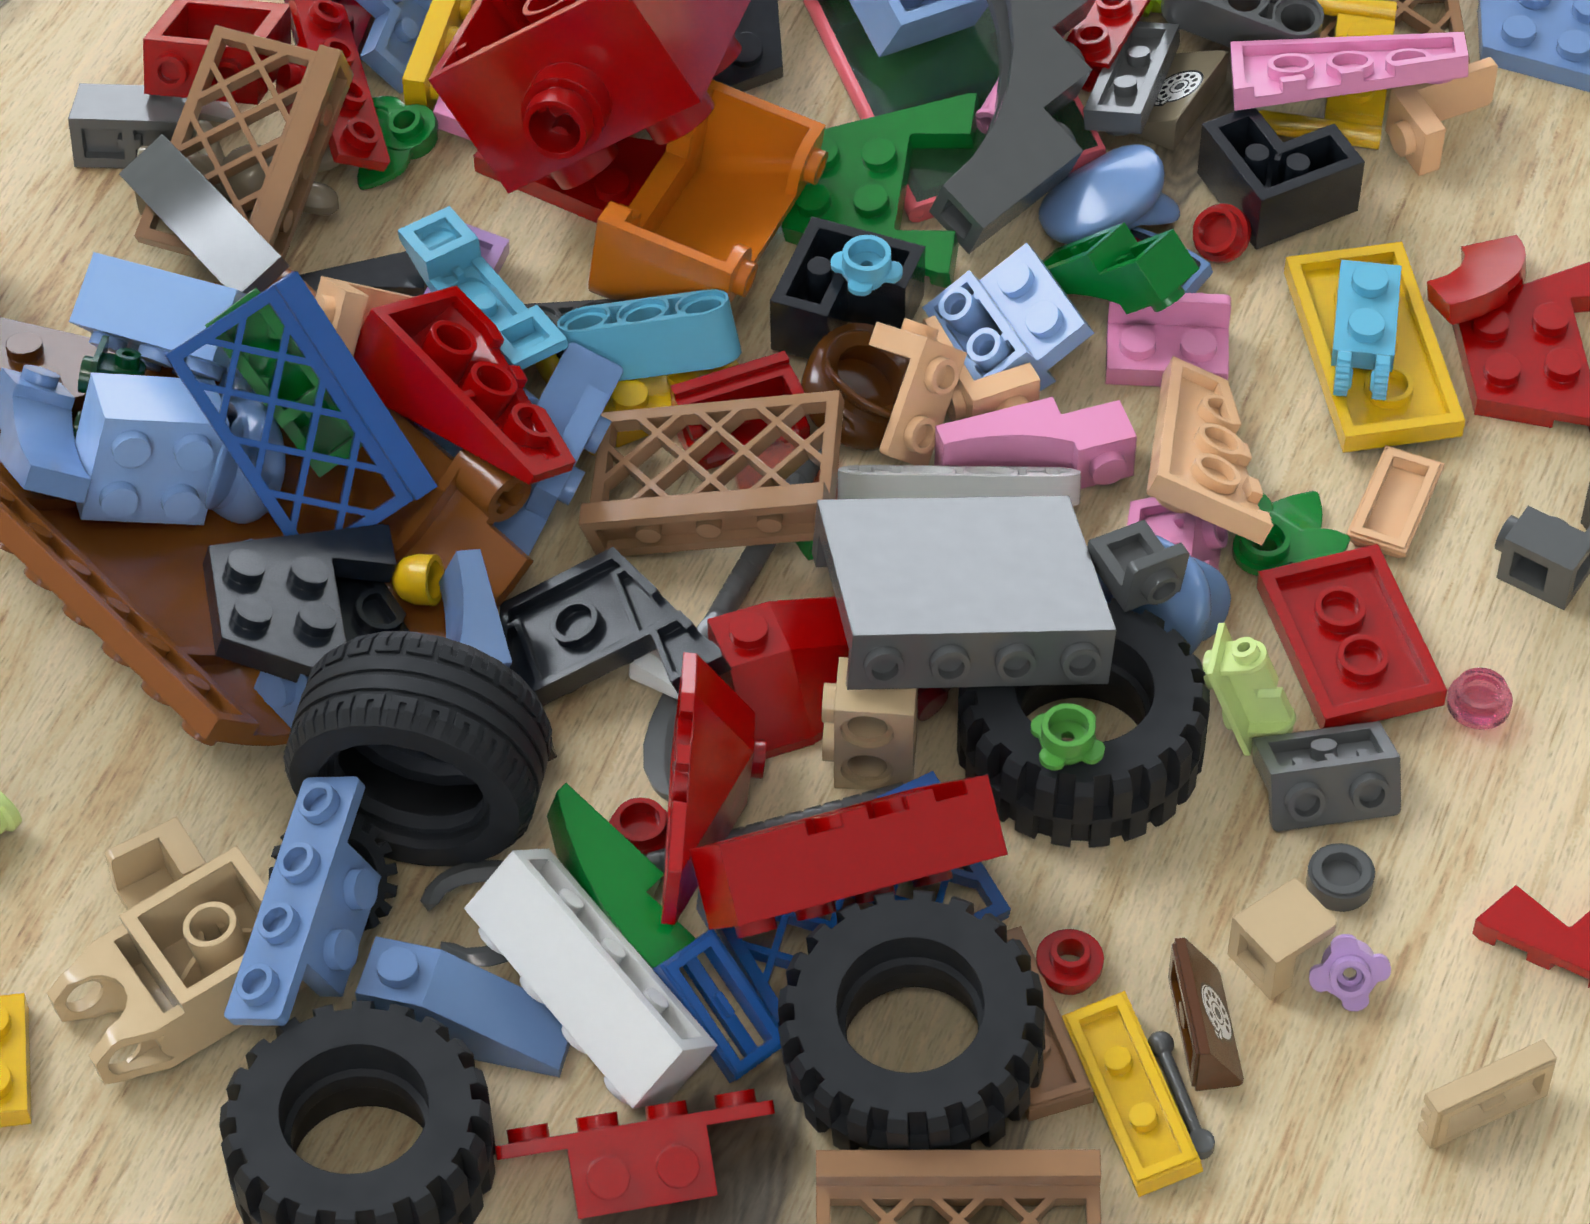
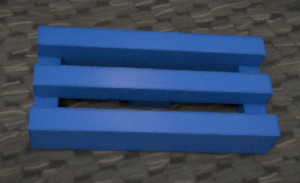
(741, 989)

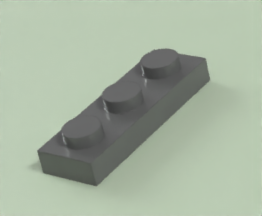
(1129, 89)

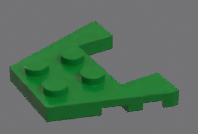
(870, 174)

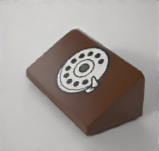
(1203, 1019)

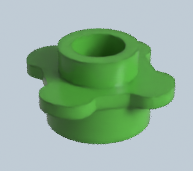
(1071, 722)

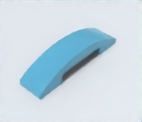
(449, 256)

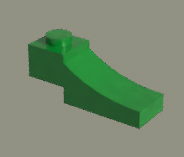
(1123, 270)
(296, 385)

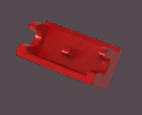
(753, 379)

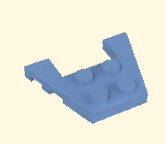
(1538, 38)

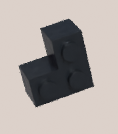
(1276, 182)
(817, 300)

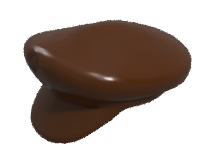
(865, 378)

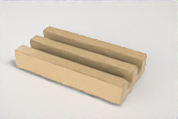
(1487, 1094)

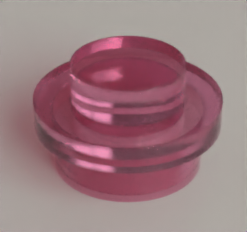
(1479, 699)

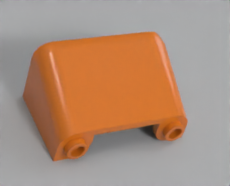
(709, 202)

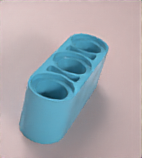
(658, 333)

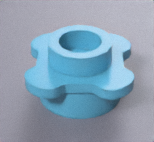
(866, 264)

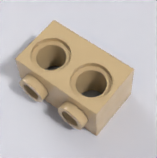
(869, 733)

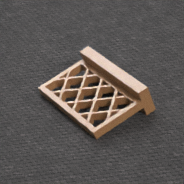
(294, 153)
(712, 513)
(958, 1179)

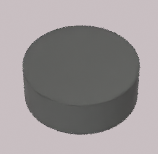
(1340, 877)

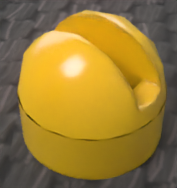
(418, 579)

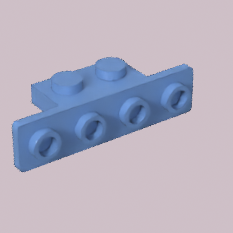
(575, 405)
(309, 910)

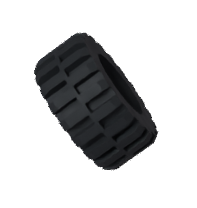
(1140, 771)
(899, 948)
(349, 1063)

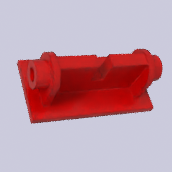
(1105, 33)

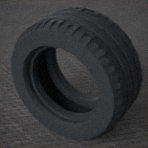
(436, 737)

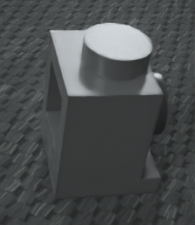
(1543, 556)

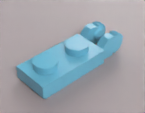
(1365, 324)

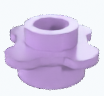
(1346, 953)

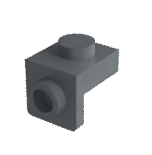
(1138, 565)

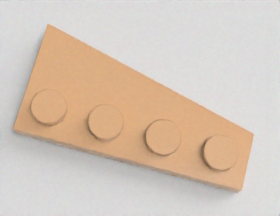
(1199, 458)

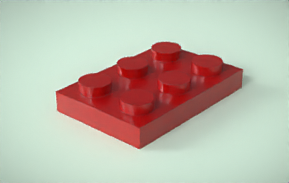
(1351, 638)

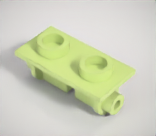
(1247, 688)

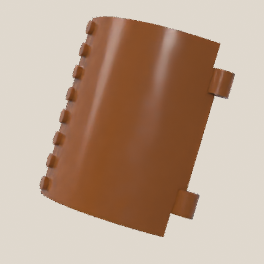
(147, 585)

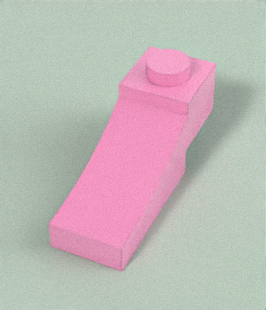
(1037, 435)

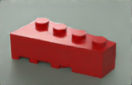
(847, 854)

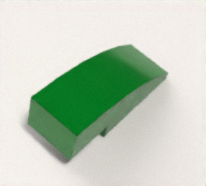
(613, 876)

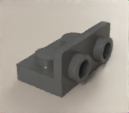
(1329, 775)

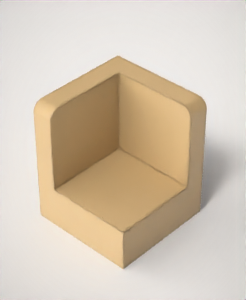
(152, 861)
(1275, 932)

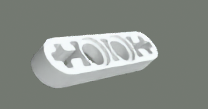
(956, 481)

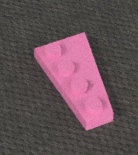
(1335, 66)

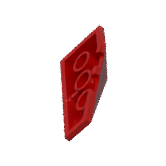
(445, 370)
(780, 665)
(709, 774)

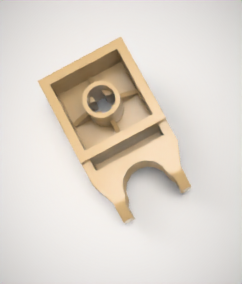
(167, 969)

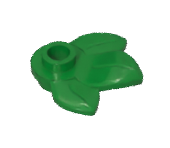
(408, 135)
(1293, 537)

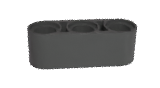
(1246, 19)

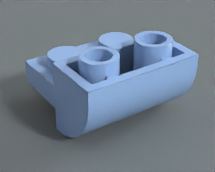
(1010, 318)

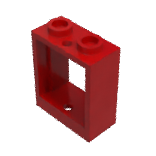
(182, 34)

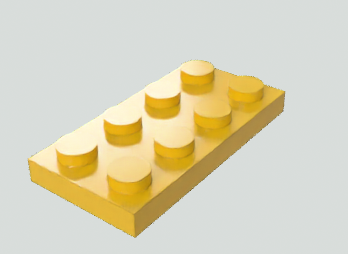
(1419, 392)

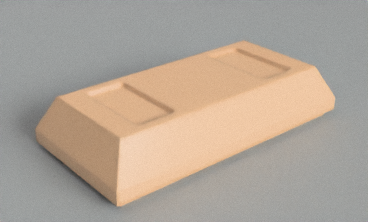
(1395, 501)

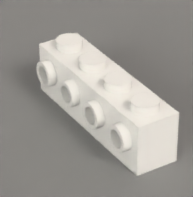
(589, 978)

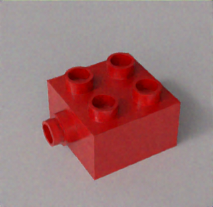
(567, 79)

